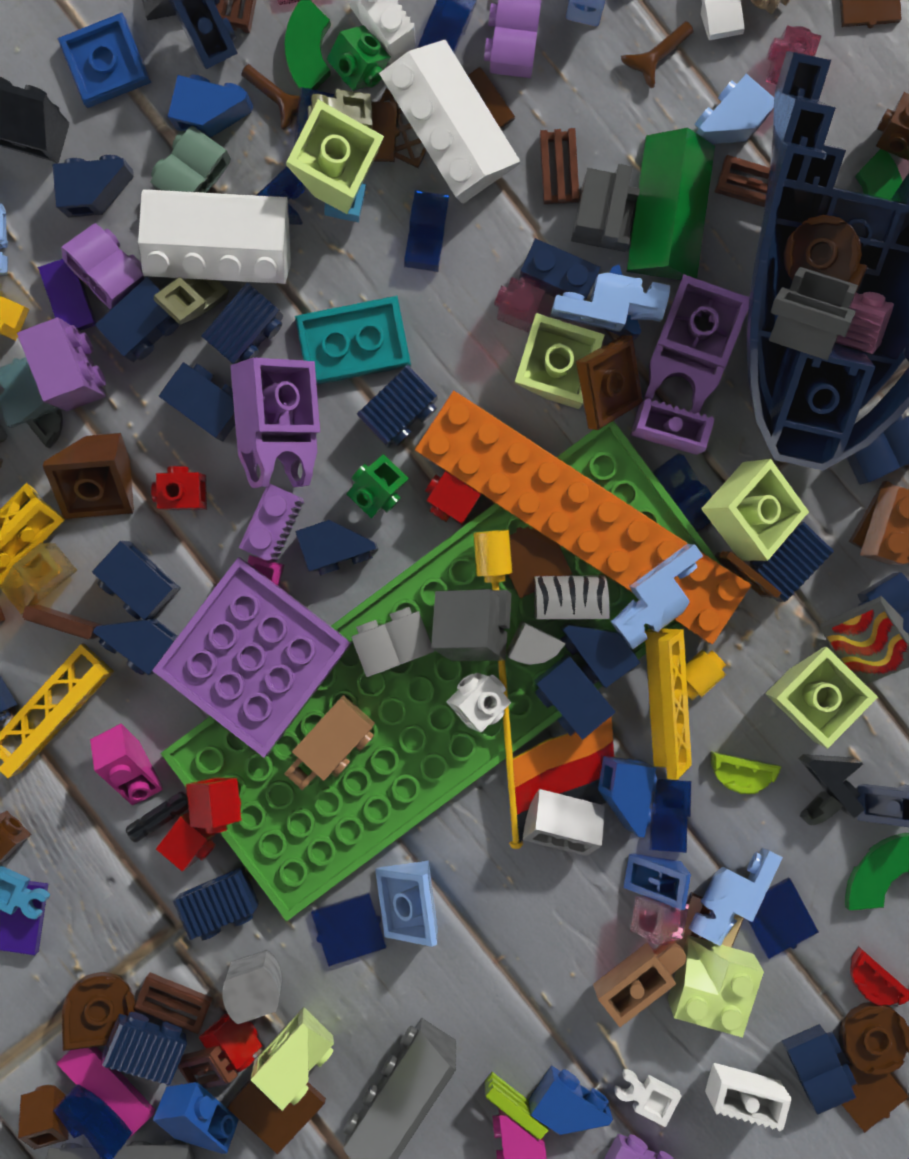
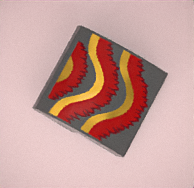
(869, 640)

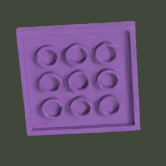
(252, 657)

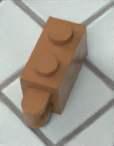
(330, 742)
(639, 980)

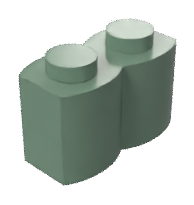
(192, 165)

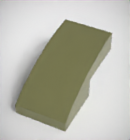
(190, 298)

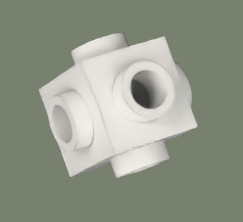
(479, 701)

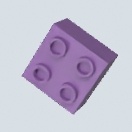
(62, 364)

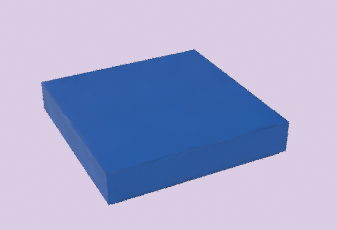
(104, 60)

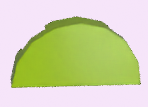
(743, 774)

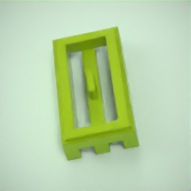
(513, 1105)

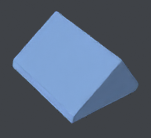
(407, 903)

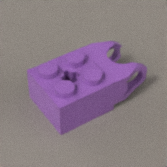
(693, 353)
(276, 417)

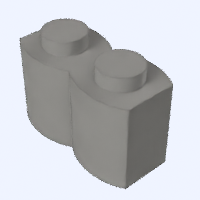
(391, 642)

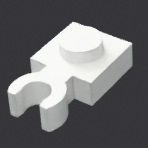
(652, 1098)

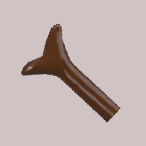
(648, 61)
(286, 102)

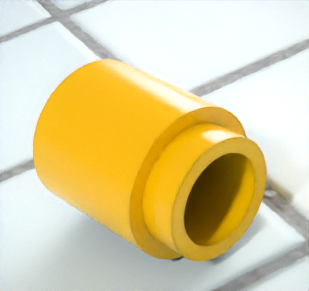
(703, 673)

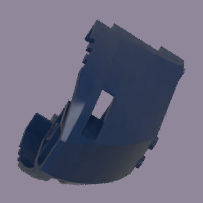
(798, 399)

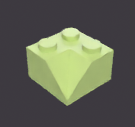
(333, 156)
(551, 358)
(755, 510)
(821, 696)
(715, 986)
(286, 1062)

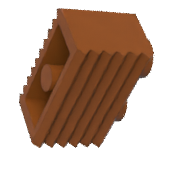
(889, 528)

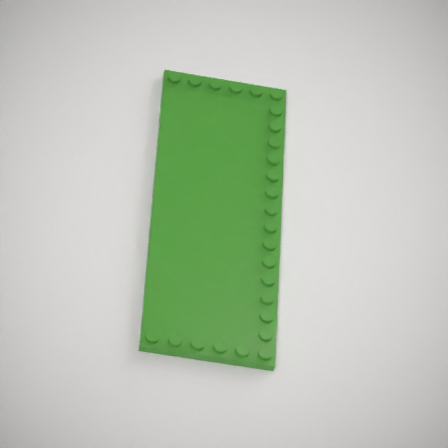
(420, 749)

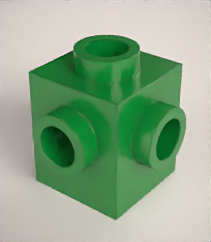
(358, 58)
(371, 489)

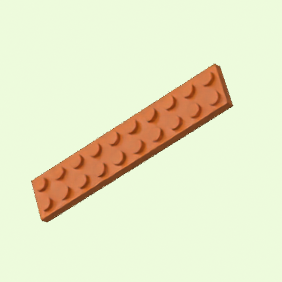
(573, 510)

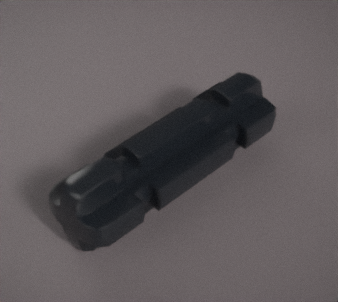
(157, 817)

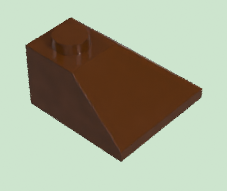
(92, 477)

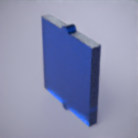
(782, 919)
(348, 929)

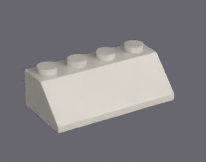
(450, 118)
(214, 236)

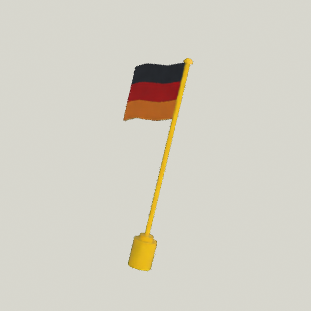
(557, 764)

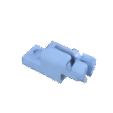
(611, 301)
(658, 597)
(733, 895)

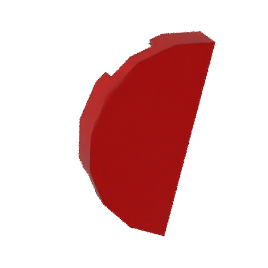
(875, 982)

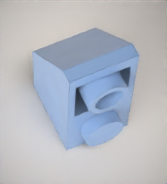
(738, 115)

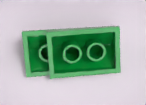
(671, 205)

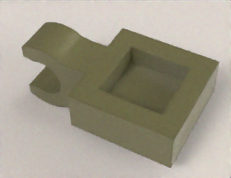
(351, 103)

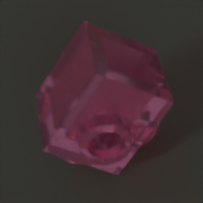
(793, 39)
(519, 303)
(658, 921)

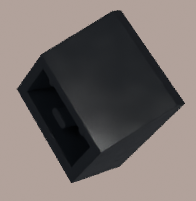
(31, 122)

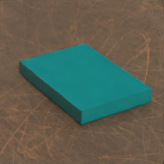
(354, 340)

